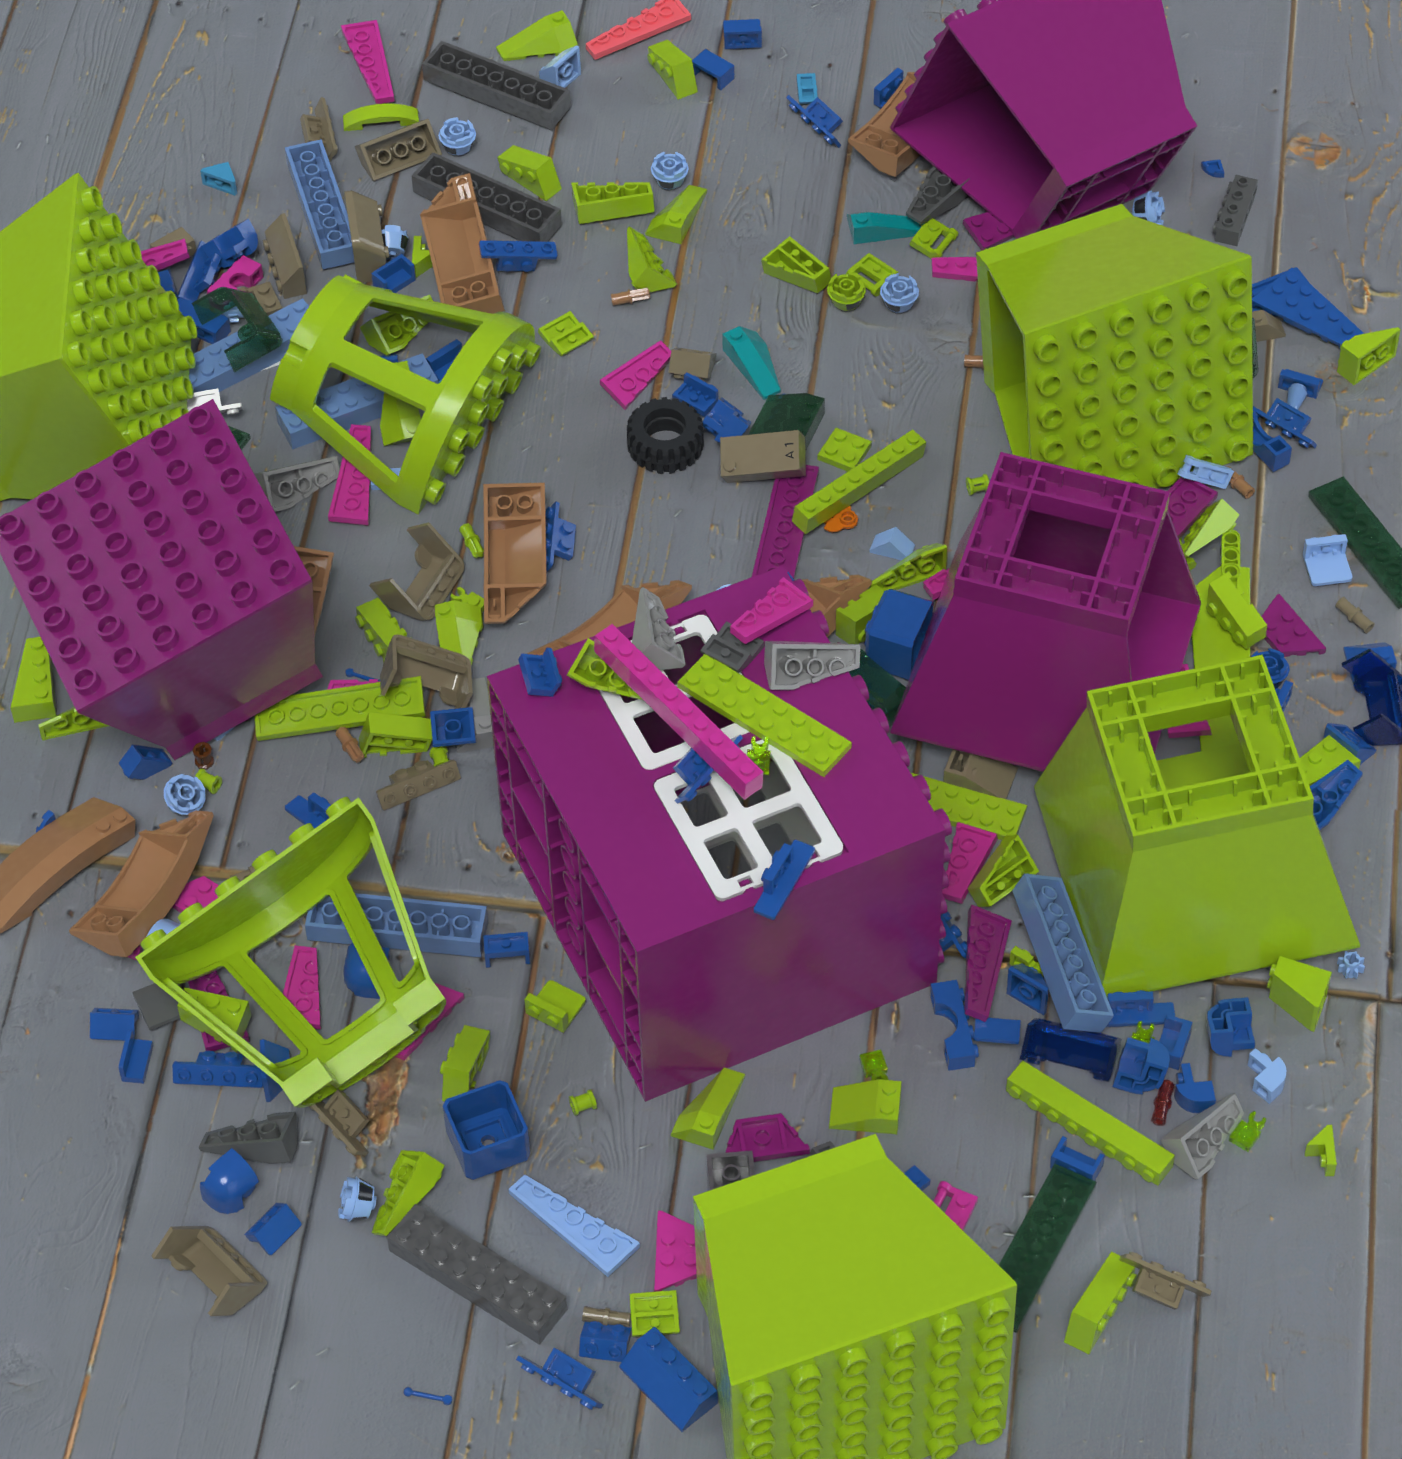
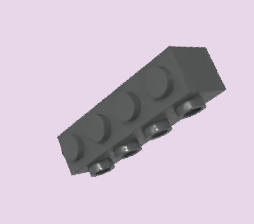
(1235, 210)

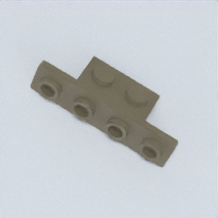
(319, 128)
(416, 781)
(344, 1120)
(1160, 1284)

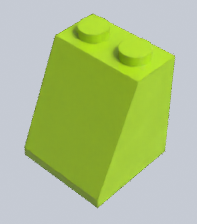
(1299, 990)

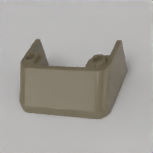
(365, 234)
(434, 581)
(437, 666)
(214, 1263)

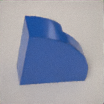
(1213, 168)
(48, 818)

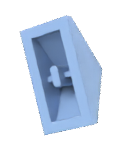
(892, 544)

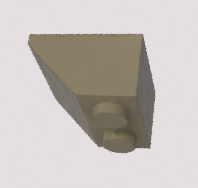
(692, 361)

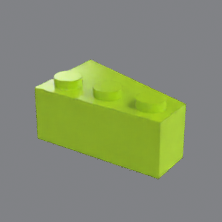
(673, 67)
(531, 171)
(796, 266)
(1234, 613)
(854, 618)
(395, 733)
(1002, 871)
(230, 1010)
(464, 1061)

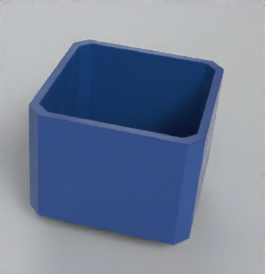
(897, 631)
(484, 1115)

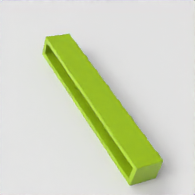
(858, 481)
(1090, 1123)

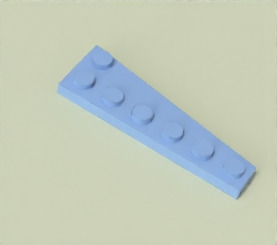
(587, 1235)

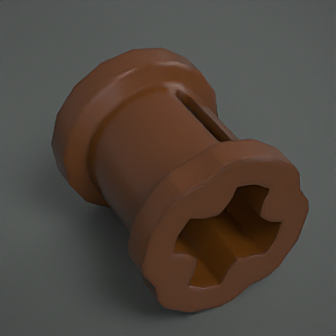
(199, 753)

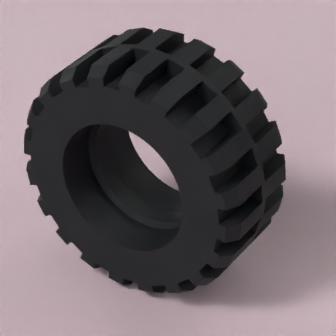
(665, 416)

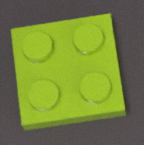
(844, 450)

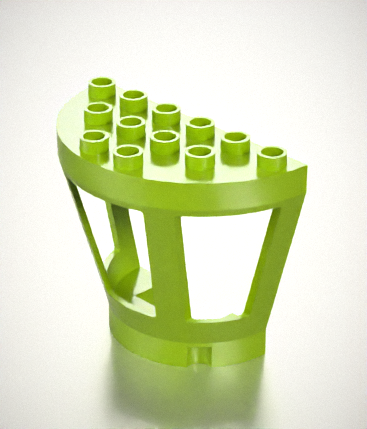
(452, 408)
(266, 905)

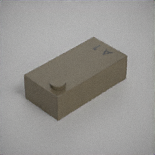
(762, 456)

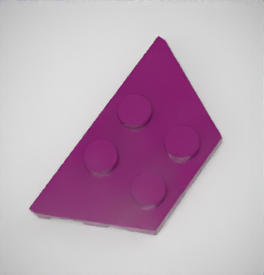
(1288, 631)
(766, 1137)

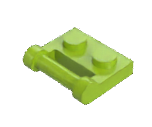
(928, 236)
(875, 270)

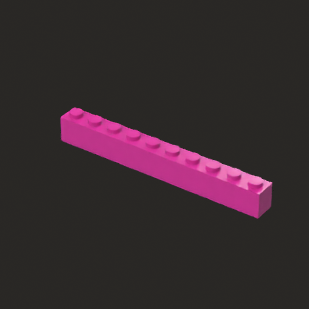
(678, 711)

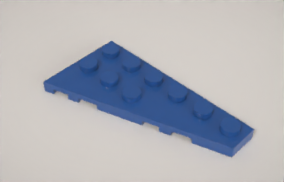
(1305, 308)

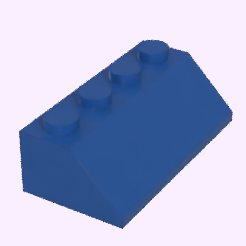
(669, 1379)

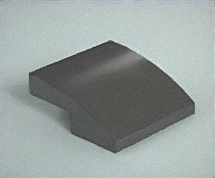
(730, 650)
(156, 1006)

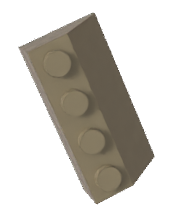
(398, 149)
(285, 258)

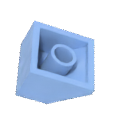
(563, 68)

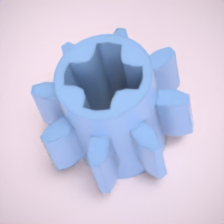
(233, 315)
(1351, 964)

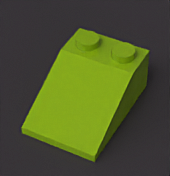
(1367, 353)
(866, 1106)

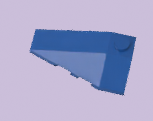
(1332, 791)

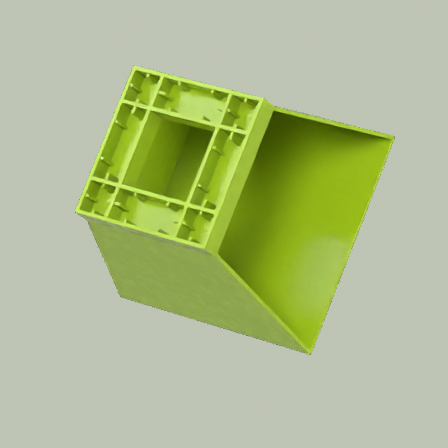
(85, 342)
(1119, 347)
(1196, 855)
(850, 1314)

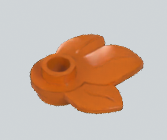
(843, 520)

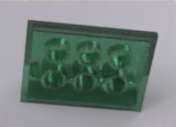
(790, 413)

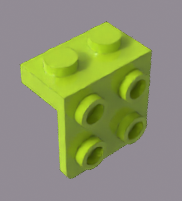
(554, 1005)

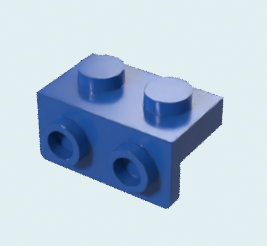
(697, 394)
(540, 673)
(604, 1341)

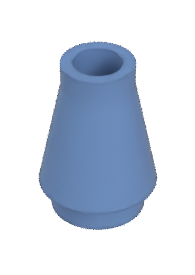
(1296, 395)

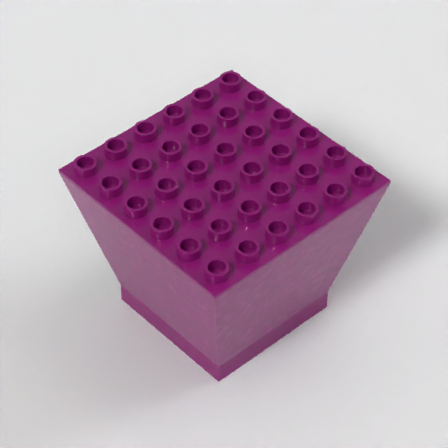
(1049, 106)
(166, 586)
(1048, 597)

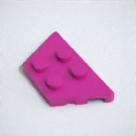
(196, 891)
(674, 1252)

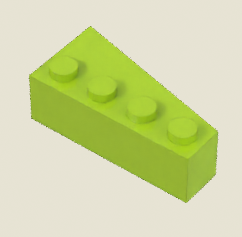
(34, 685)
(1324, 758)

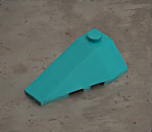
(875, 227)
(752, 358)

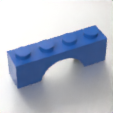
(1272, 451)
(947, 1002)

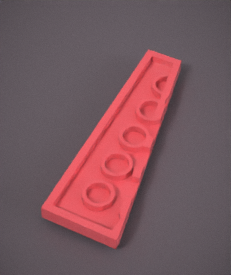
(650, 22)

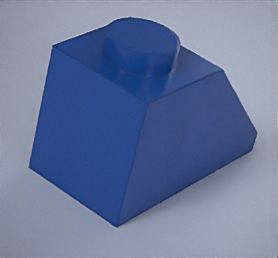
(144, 761)

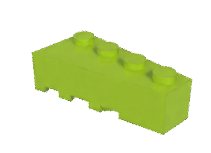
(611, 200)
(378, 625)
(1099, 1303)

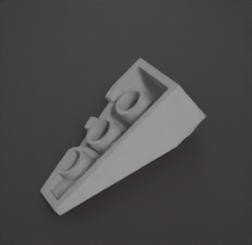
(296, 482)
(654, 635)
(800, 663)
(482, 717)
(1201, 1137)

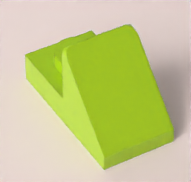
(420, 257)
(1323, 1146)

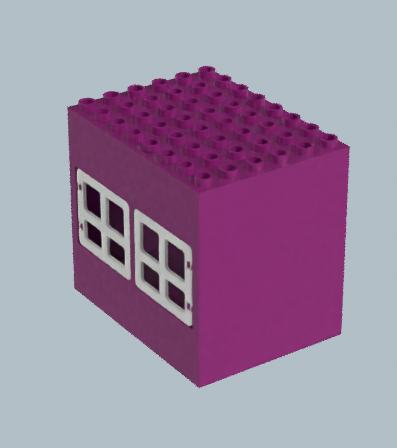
(639, 903)

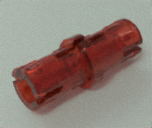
(1162, 1103)

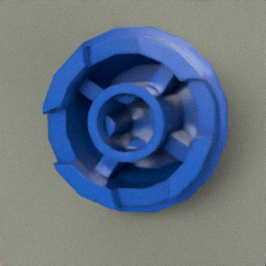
(1276, 665)

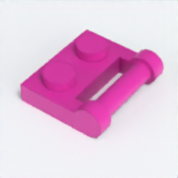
(960, 1206)

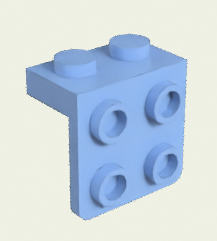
(1327, 560)

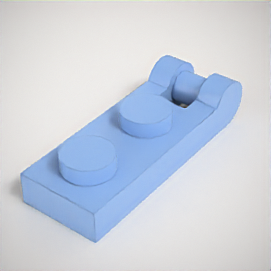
(1206, 472)

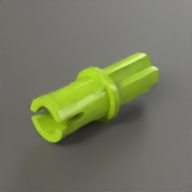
(472, 540)

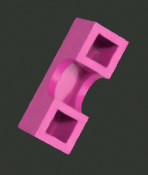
(242, 273)

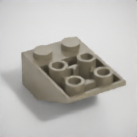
(980, 773)

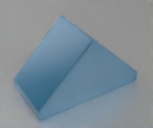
(219, 177)

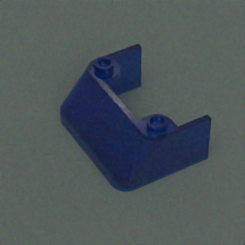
(1383, 694)
(1073, 1048)

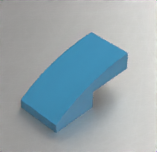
(806, 88)

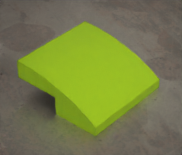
(565, 333)
(655, 1310)

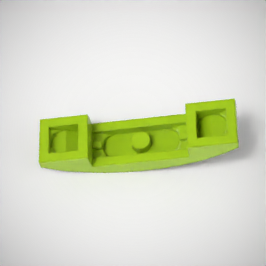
(380, 113)

